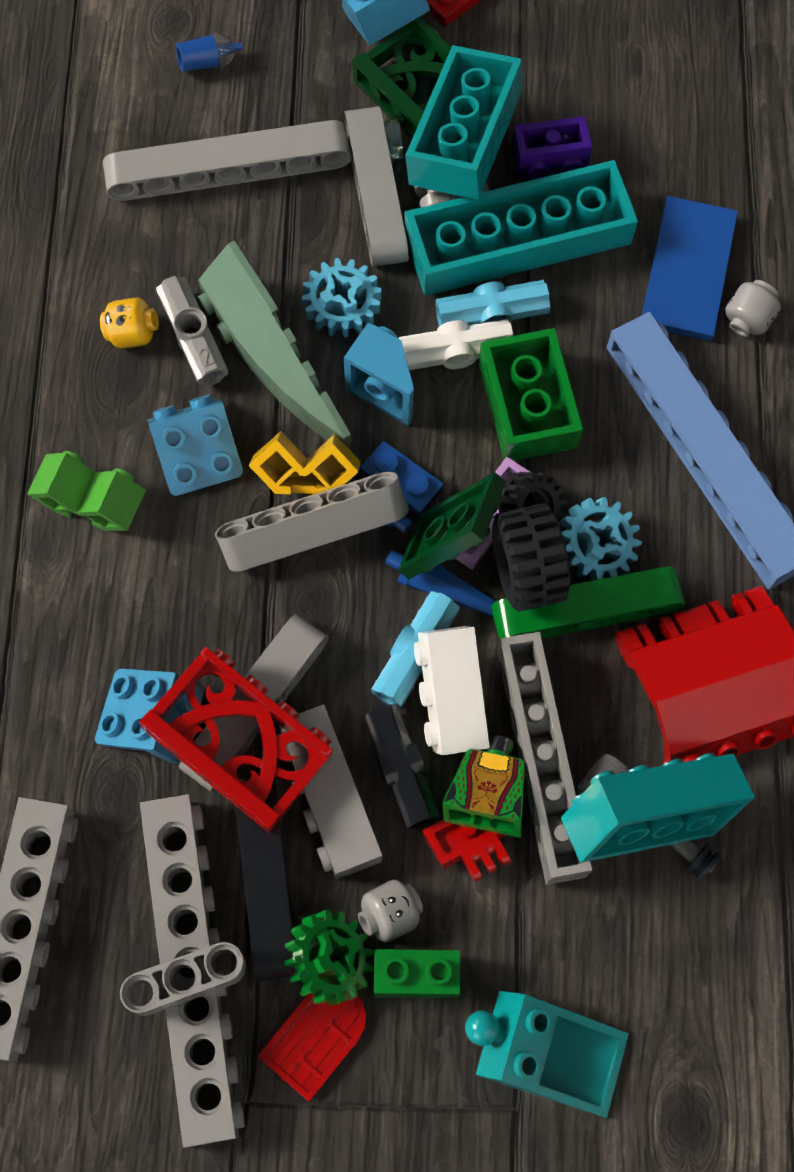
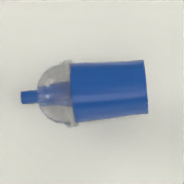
(206, 52)

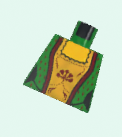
(488, 790)

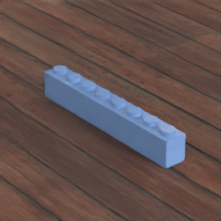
(707, 446)

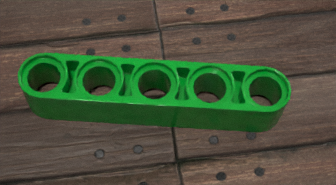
(596, 605)

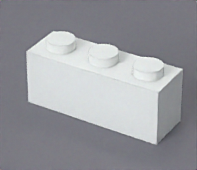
(452, 690)

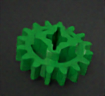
(329, 957)

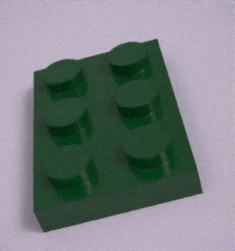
(453, 526)

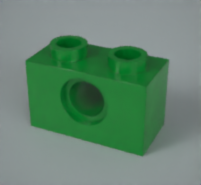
(417, 973)

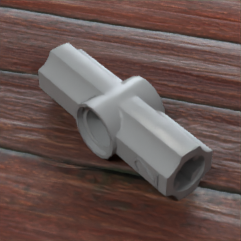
(200, 346)

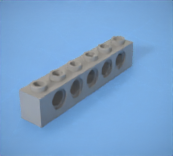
(543, 749)
(30, 822)

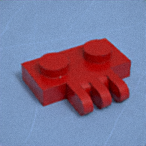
(470, 845)

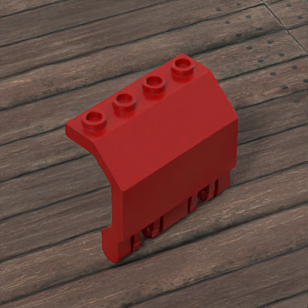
(717, 678)

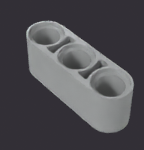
(162, 977)

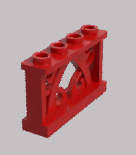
(179, 736)

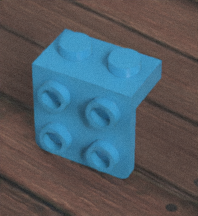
(195, 445)
(129, 700)

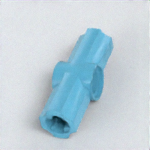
(494, 303)
(401, 670)

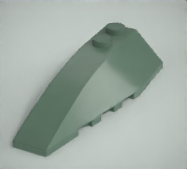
(251, 325)

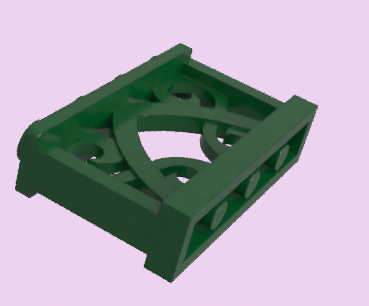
(381, 83)

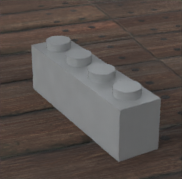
(335, 805)

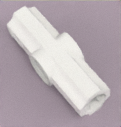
(453, 344)

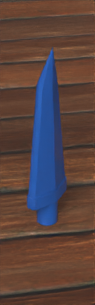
(444, 582)

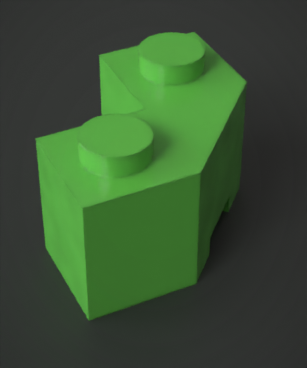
(72, 487)

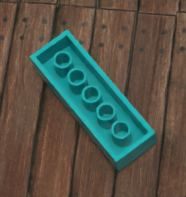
(520, 227)

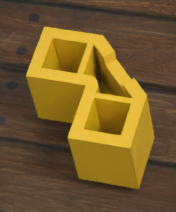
(289, 471)

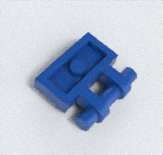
(417, 484)

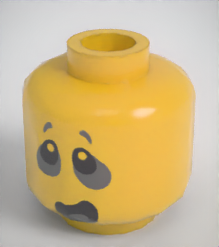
(128, 323)

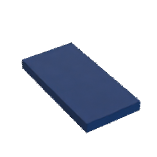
(690, 267)

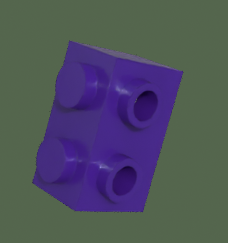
(550, 147)

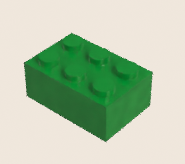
(529, 395)

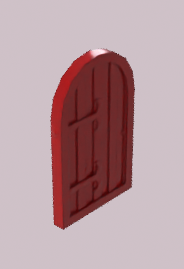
(314, 1043)

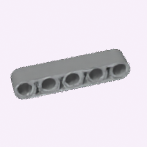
(376, 187)
(312, 521)
(279, 671)

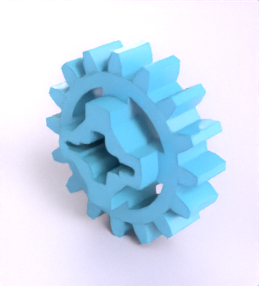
(334, 309)
(613, 533)

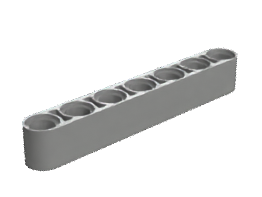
(226, 160)

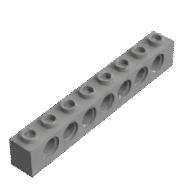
(159, 821)

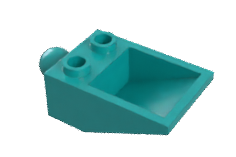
(548, 1051)

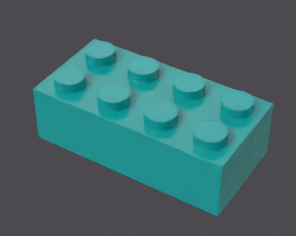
(464, 122)
(656, 806)

